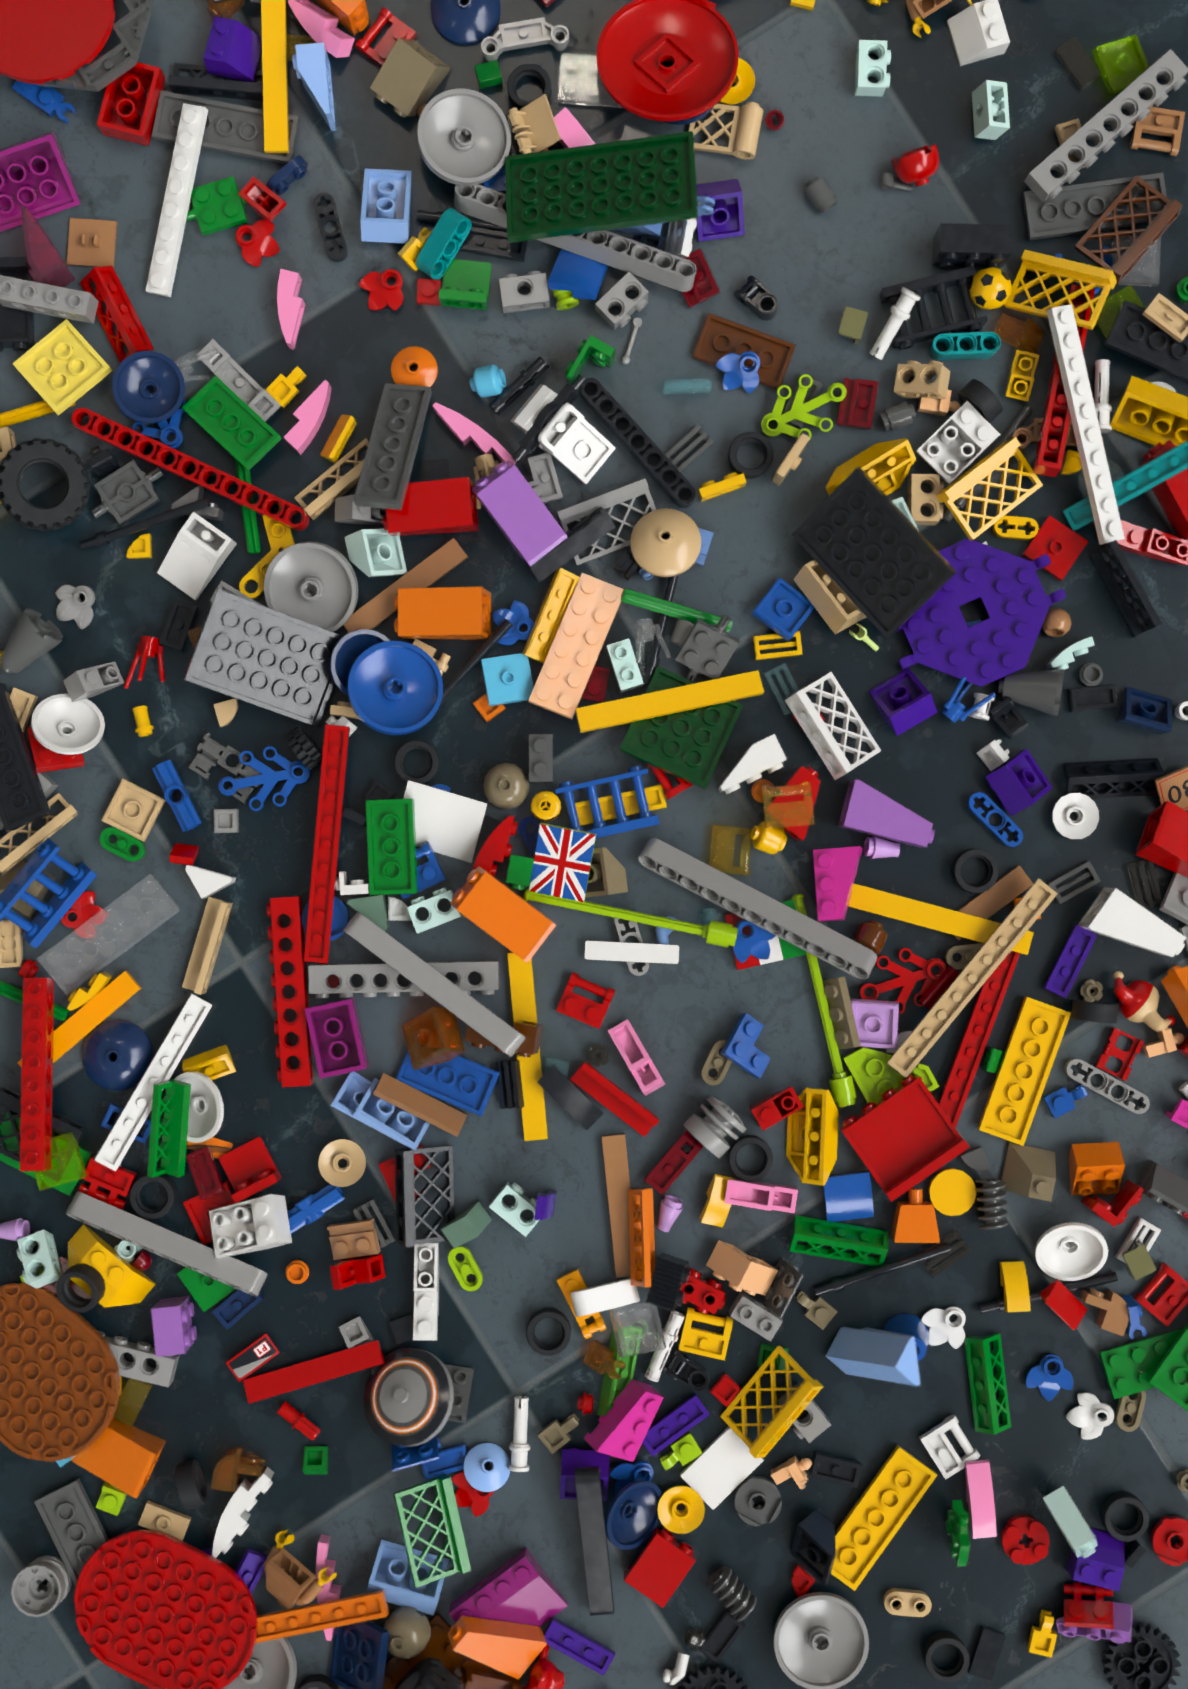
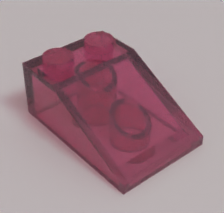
(42, 255)

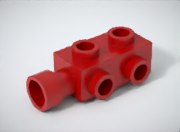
(702, 1289)

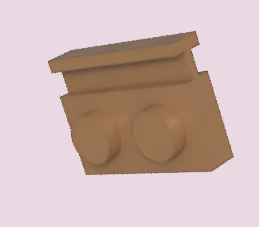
(353, 1239)

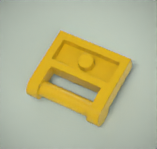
(703, 1341)

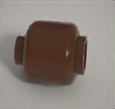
(871, 936)

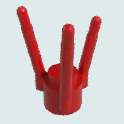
(146, 648)

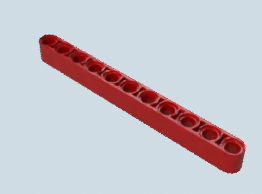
(180, 464)

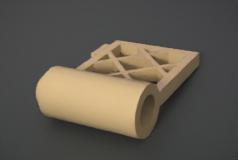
(743, 134)

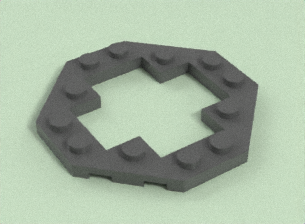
(131, 31)

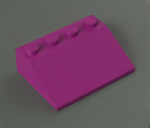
(34, 177)
(512, 1593)

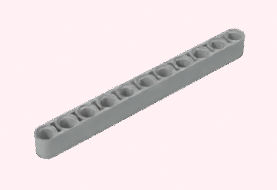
(599, 245)
(758, 908)

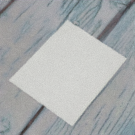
(446, 820)

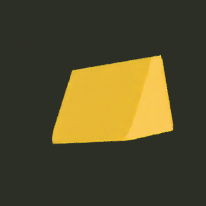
(338, 438)
(211, 1063)

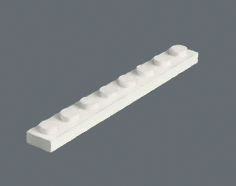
(177, 200)
(158, 1071)

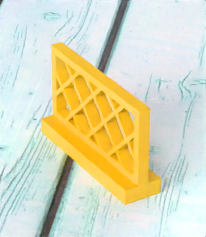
(1062, 269)
(983, 470)
(786, 1415)

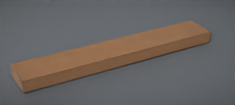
(421, 576)
(617, 1189)

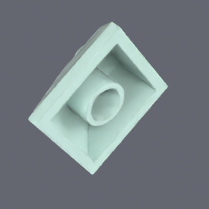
(376, 552)

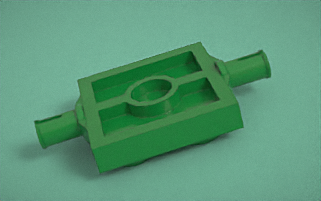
(217, 206)
(957, 1528)

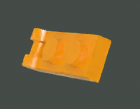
(573, 1282)

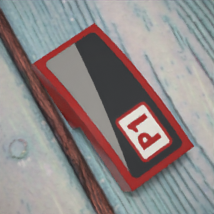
(252, 1357)

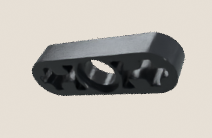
(330, 218)

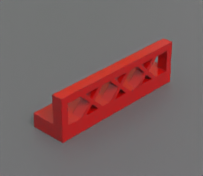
(117, 310)
(614, 1098)

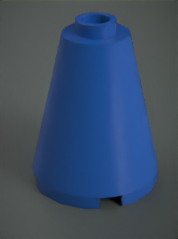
(913, 1326)

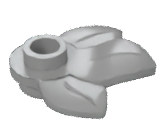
(72, 607)

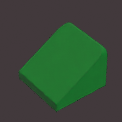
(488, 74)
(992, 1060)
(765, 1351)
(315, 1460)

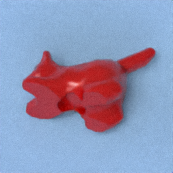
(545, 1674)

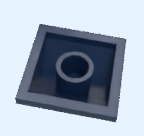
(1146, 711)

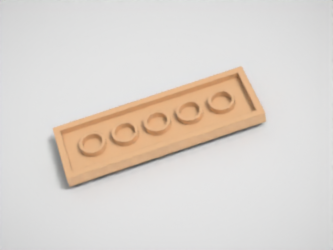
(576, 646)

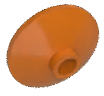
(423, 376)

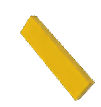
(551, 615)
(654, 796)

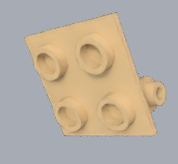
(534, 126)

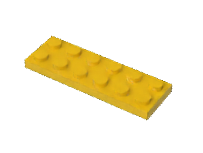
(1024, 1071)
(879, 1515)

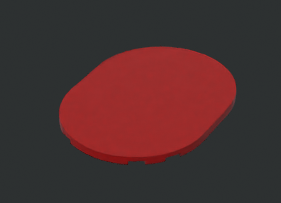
(51, 37)
(165, 1612)

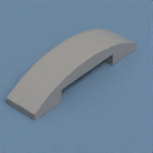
(239, 381)

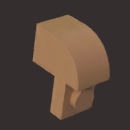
(1113, 1309)

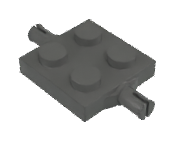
(127, 492)
(707, 649)

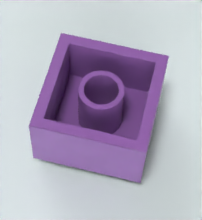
(173, 1326)

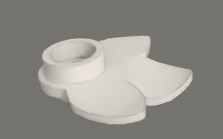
(942, 1329)
(1087, 1417)

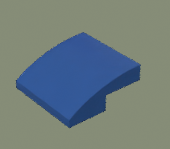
(577, 275)
(848, 1196)

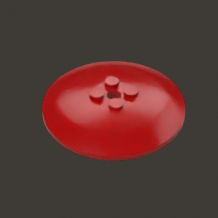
(667, 30)

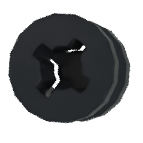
(627, 566)

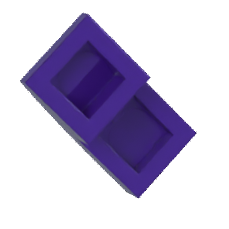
(545, 1205)

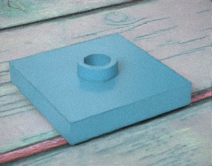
(507, 679)

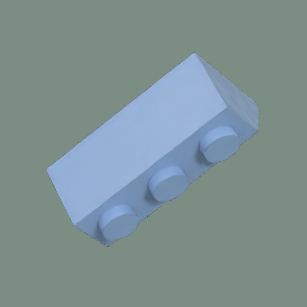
(393, 1575)

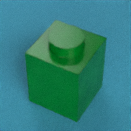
(519, 872)

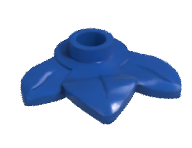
(737, 373)
(517, 616)
(755, 943)
(1047, 1379)
(627, 1473)

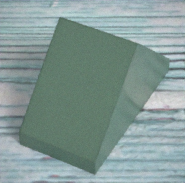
(372, 908)
(466, 1225)

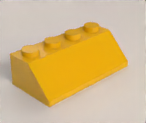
(1152, 413)

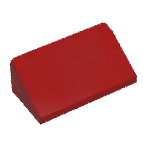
(1064, 1304)

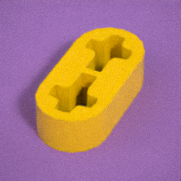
(1014, 533)

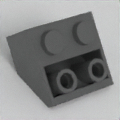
(1165, 1185)

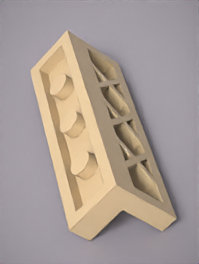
(338, 489)
(38, 837)
(207, 945)

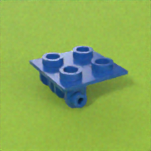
(410, 1456)

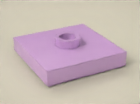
(876, 1022)

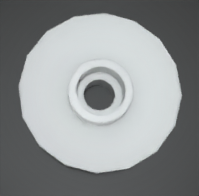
(1086, 813)

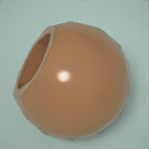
(1056, 622)

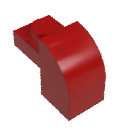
(357, 1270)

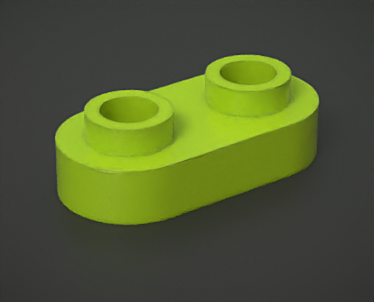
(464, 1268)

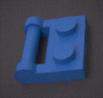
(429, 872)

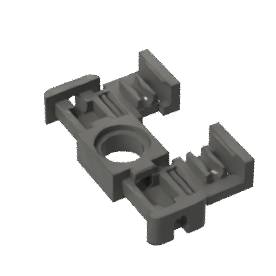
(209, 757)

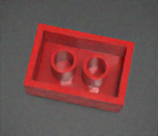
(132, 104)

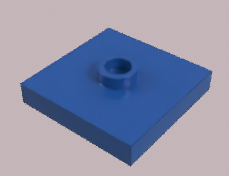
(783, 609)

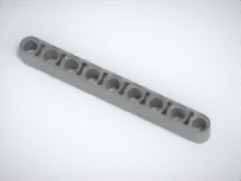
(434, 984)
(166, 1244)

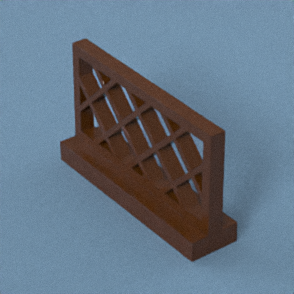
(1146, 237)

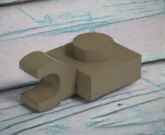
(817, 1310)
(556, 1433)

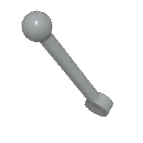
(637, 323)

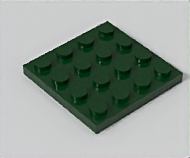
(685, 741)

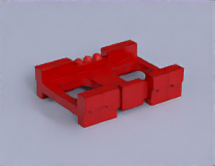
(1126, 1057)

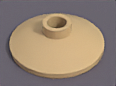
(340, 1150)

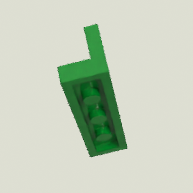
(173, 1128)
(840, 1238)
(984, 1384)

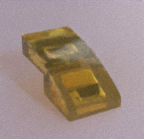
(131, 1401)

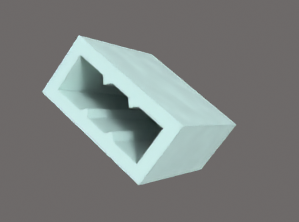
(1071, 1522)

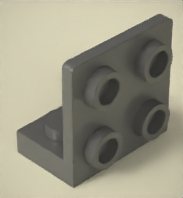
(462, 1383)

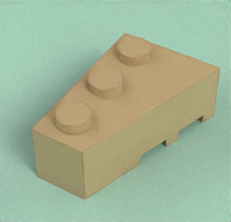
(828, 597)

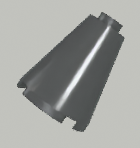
(29, 641)
(1035, 689)

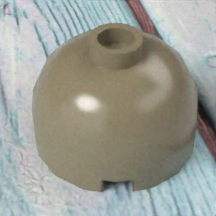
(506, 786)
(407, 1632)

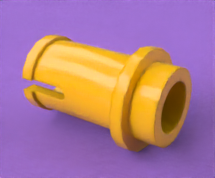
(142, 721)

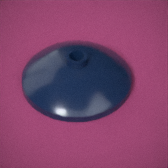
(465, 23)
(147, 370)
(348, 650)
(132, 1050)
(633, 1514)

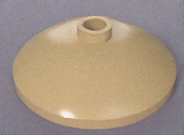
(666, 556)

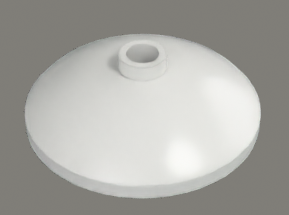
(61, 715)
(205, 1107)
(1071, 1251)

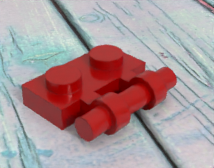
(116, 1181)
(1085, 1612)

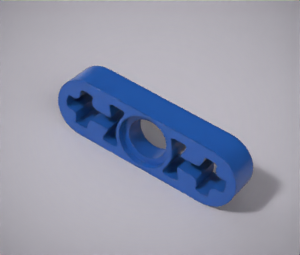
(1004, 818)

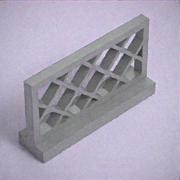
(608, 500)

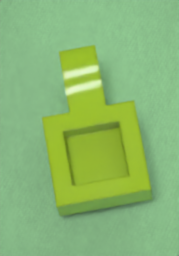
(684, 1450)

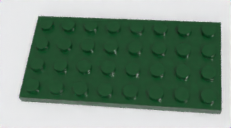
(601, 187)

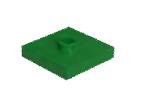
(203, 1288)

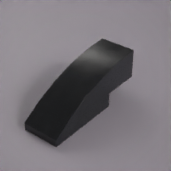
(570, 1097)

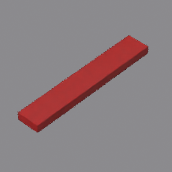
(313, 1371)

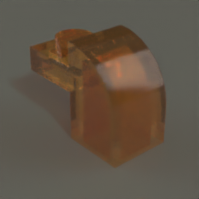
(231, 1465)

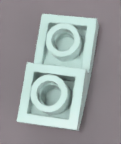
(1066, 656)

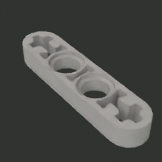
(1106, 1086)

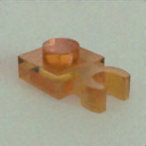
(600, 1359)

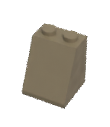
(408, 77)

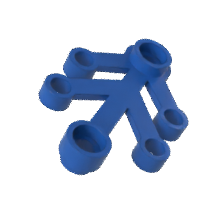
(165, 429)
(268, 778)

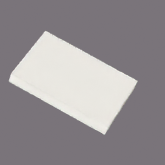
(720, 1468)

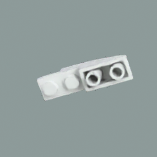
(426, 1291)
(235, 1514)

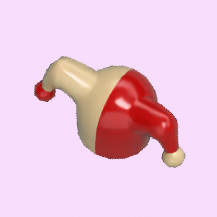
(1140, 1002)

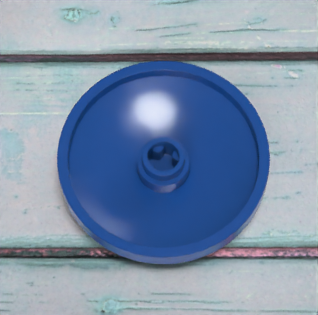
(395, 688)

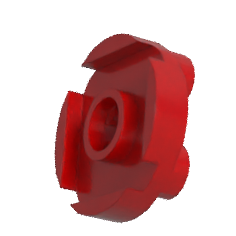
(1160, 1540)
(1035, 1549)

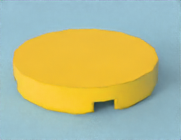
(952, 1192)

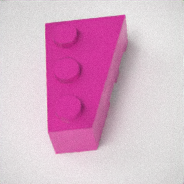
(834, 880)
(627, 1422)

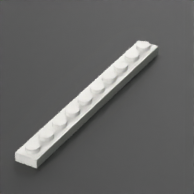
(1085, 424)

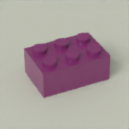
(337, 1037)

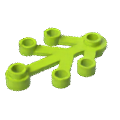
(799, 410)

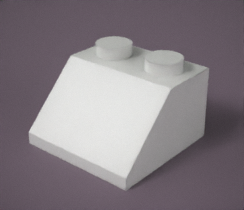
(979, 32)

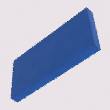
(455, 1081)

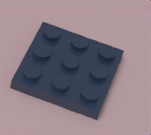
(359, 1656)

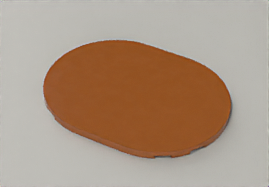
(53, 1376)

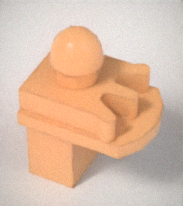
(938, 407)
(1165, 1043)
(794, 1469)

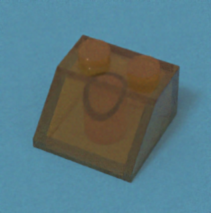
(433, 1038)

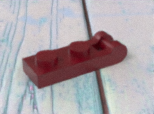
(673, 1163)

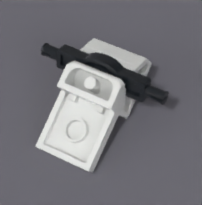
(561, 430)

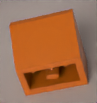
(1095, 1168)

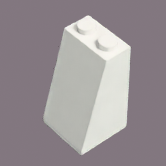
(1127, 921)

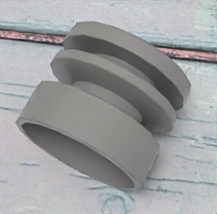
(715, 1126)
(32, 1595)

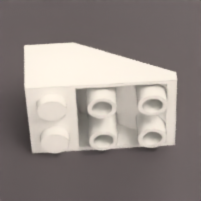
(958, 442)
(195, 556)
(759, 757)
(250, 1226)

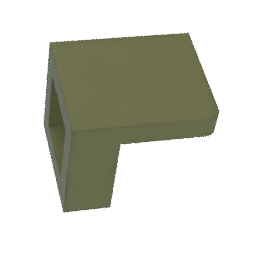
(852, 323)
(1138, 1261)

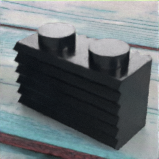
(668, 1282)

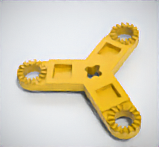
(279, 538)

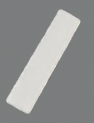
(632, 952)

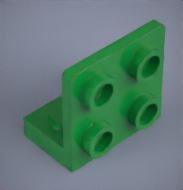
(466, 285)
(602, 356)

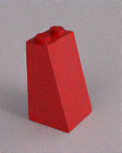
(1172, 493)
(435, 509)
(1166, 838)

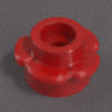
(29, 969)
(585, 1403)

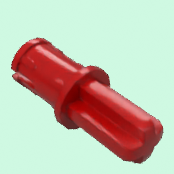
(298, 1421)

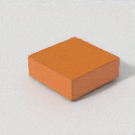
(486, 711)

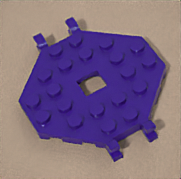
(993, 646)

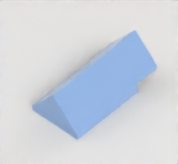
(358, 1101)
(876, 1355)

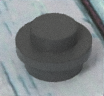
(1090, 674)

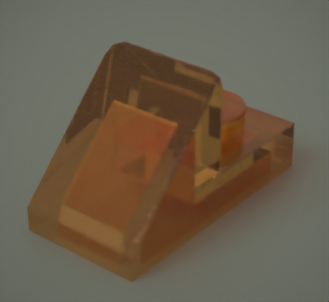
(1020, 334)

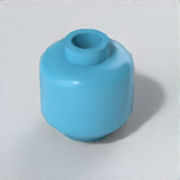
(488, 381)

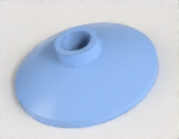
(478, 1476)

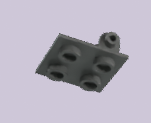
(782, 1287)

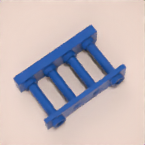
(623, 823)
(58, 905)

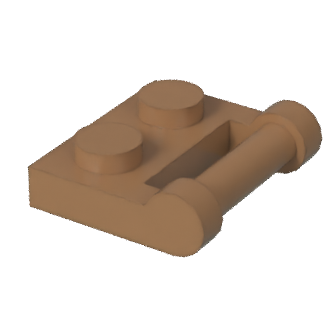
(1163, 123)

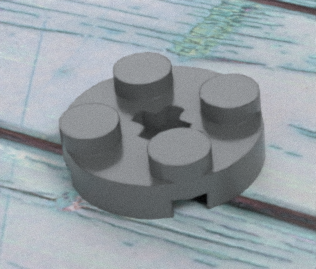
(752, 1488)

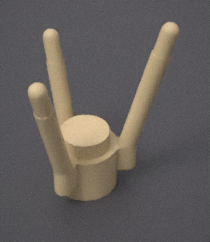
(485, 466)

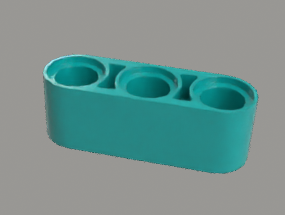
(443, 243)
(974, 340)

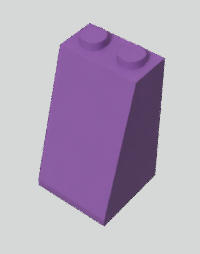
(519, 512)
(879, 816)

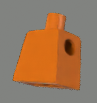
(915, 1220)

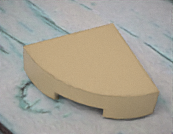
(226, 711)

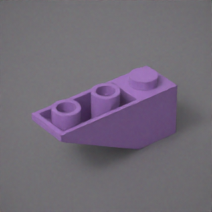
(1120, 1634)

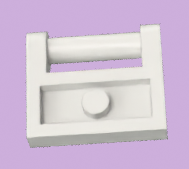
(942, 1450)

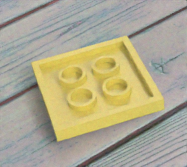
(62, 367)

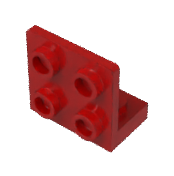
(249, 1169)
(1115, 1211)

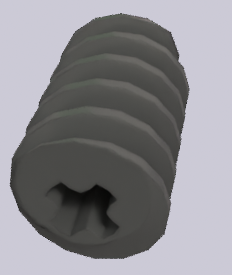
(993, 1203)
(734, 1592)

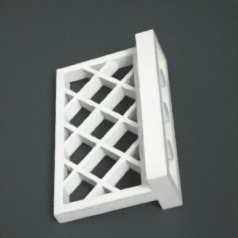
(821, 733)

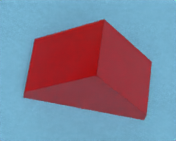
(262, 199)

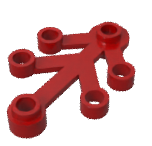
(907, 978)

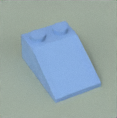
(314, 70)
(386, 206)

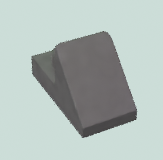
(196, 494)

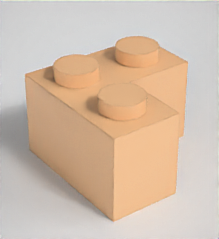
(740, 1269)

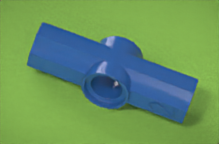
(169, 782)
(314, 1206)

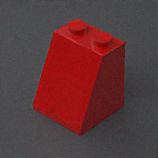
(800, 775)

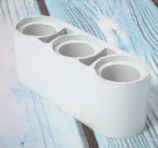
(604, 1297)

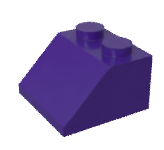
(232, 50)
(727, 214)
(903, 701)
(1019, 782)
(577, 1458)
(1103, 1567)

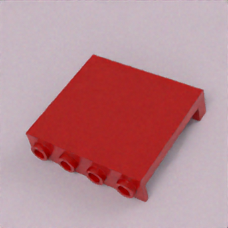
(903, 1137)

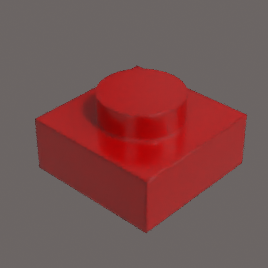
(428, 291)

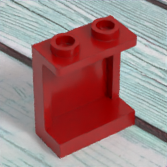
(660, 1567)

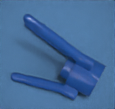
(954, 708)

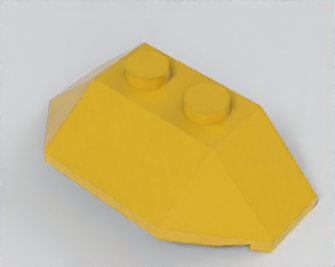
(883, 462)
(813, 1136)
(122, 1281)

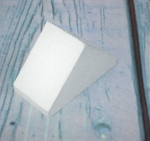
(208, 881)

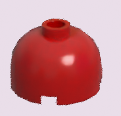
(917, 165)

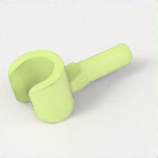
(862, 635)

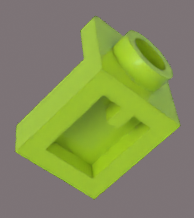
(111, 1499)

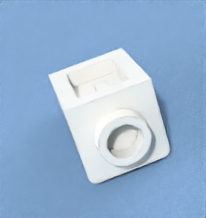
(356, 886)

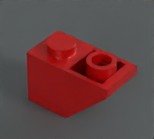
(776, 1107)

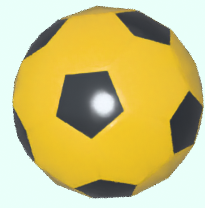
(990, 288)

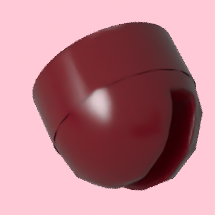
(769, 122)
(142, 1261)

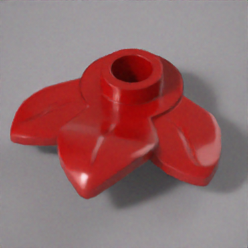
(260, 243)
(380, 292)
(83, 908)
(469, 1496)

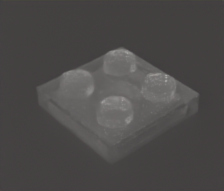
(1147, 270)
(637, 1329)

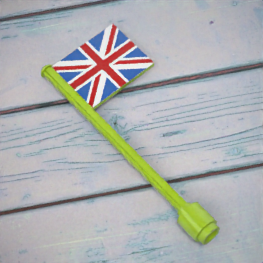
(562, 878)

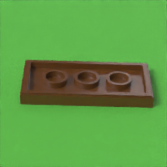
(725, 336)

